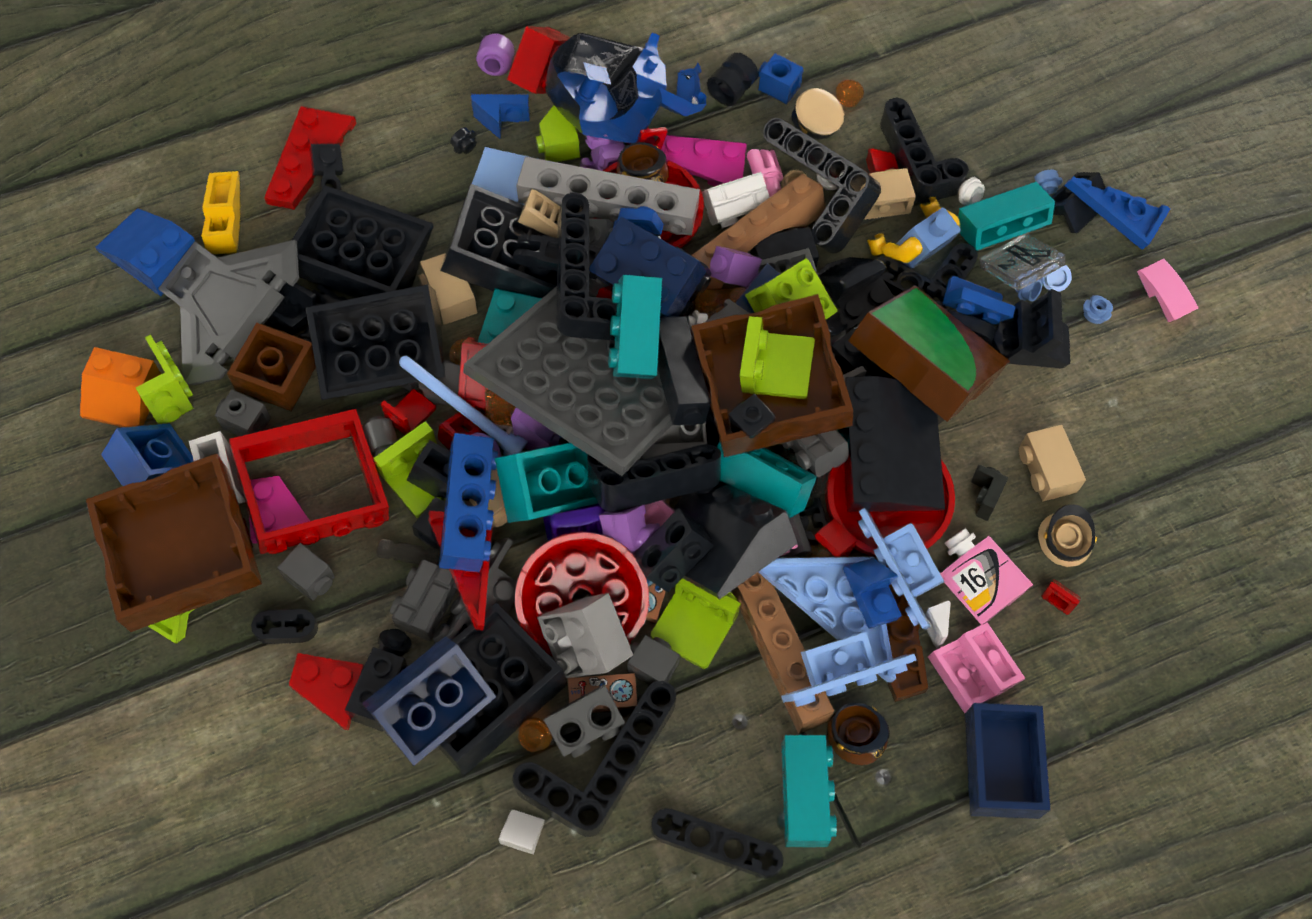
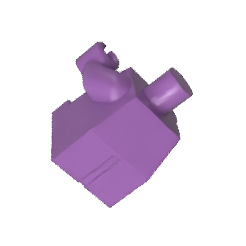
(603, 152)
(628, 527)

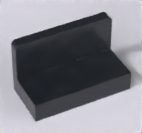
(1075, 210)

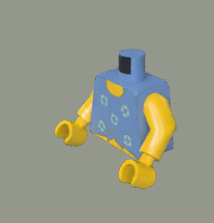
(923, 239)

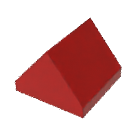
(836, 539)

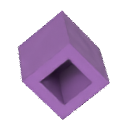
(734, 266)

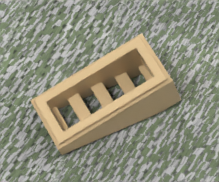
(535, 214)

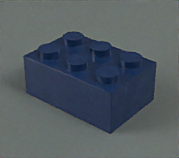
(640, 253)
(1007, 761)

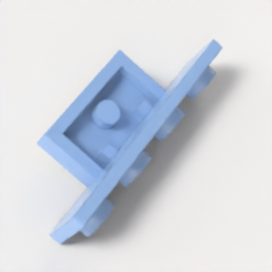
(909, 559)
(841, 663)

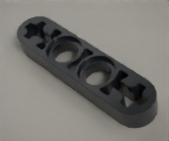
(718, 837)

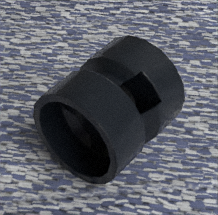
(732, 79)

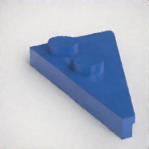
(1124, 212)

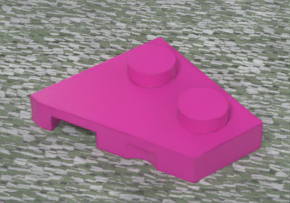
(276, 505)

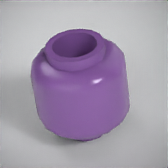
(495, 54)

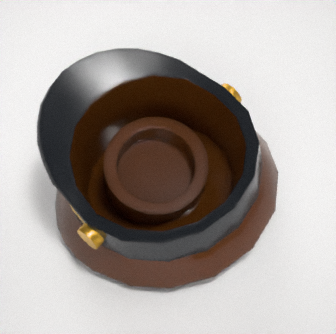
(643, 162)
(858, 733)

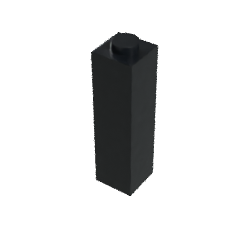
(681, 373)

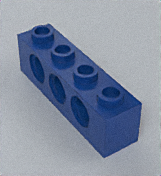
(457, 550)

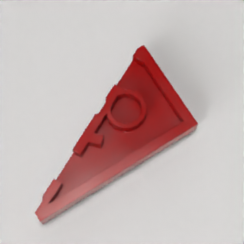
(470, 584)

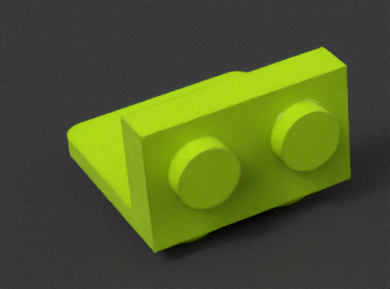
(167, 393)
(696, 622)

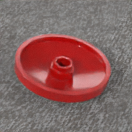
(928, 524)

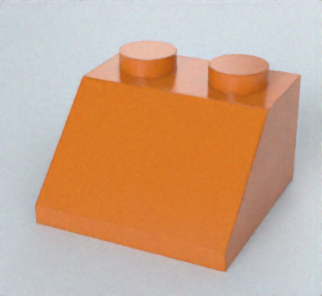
(111, 385)

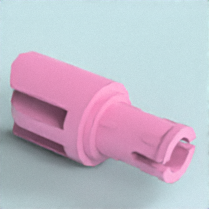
(766, 163)

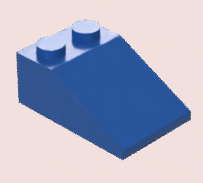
(146, 247)

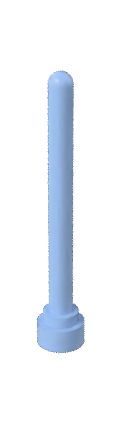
(509, 442)

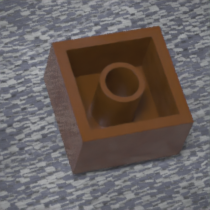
(273, 367)

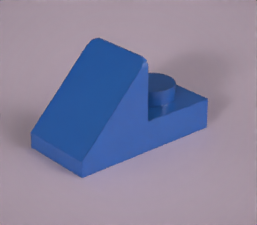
(495, 108)
(872, 592)

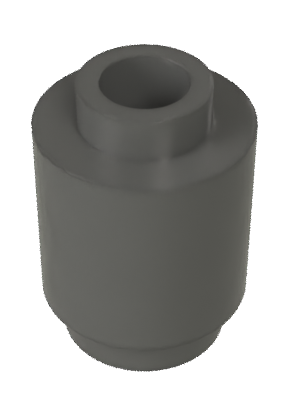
(379, 434)

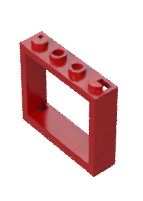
(300, 436)

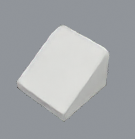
(939, 620)
(521, 831)

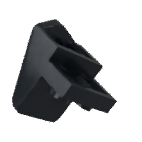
(855, 286)
(1035, 334)

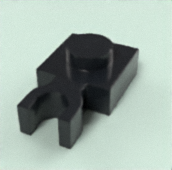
(327, 162)

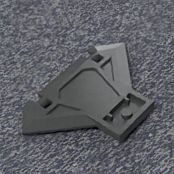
(224, 301)

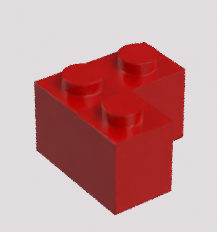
(534, 57)

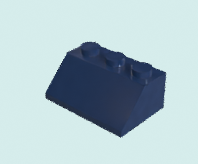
(429, 700)

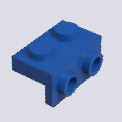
(977, 301)

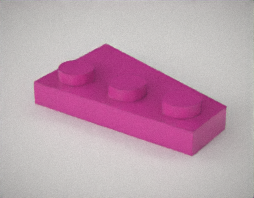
(707, 159)

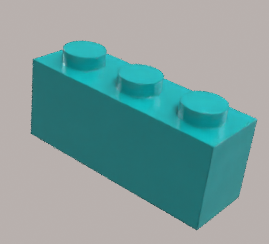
(1006, 215)
(636, 327)
(769, 478)
(807, 791)

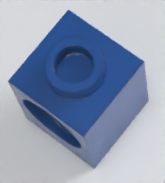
(780, 78)

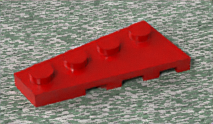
(294, 170)

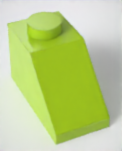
(557, 137)

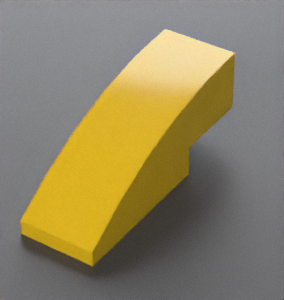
(222, 213)

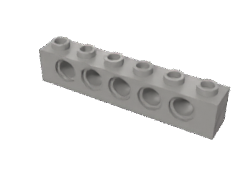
(622, 189)

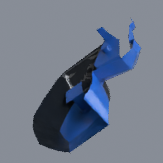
(616, 86)

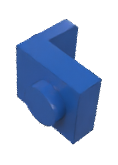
(642, 217)

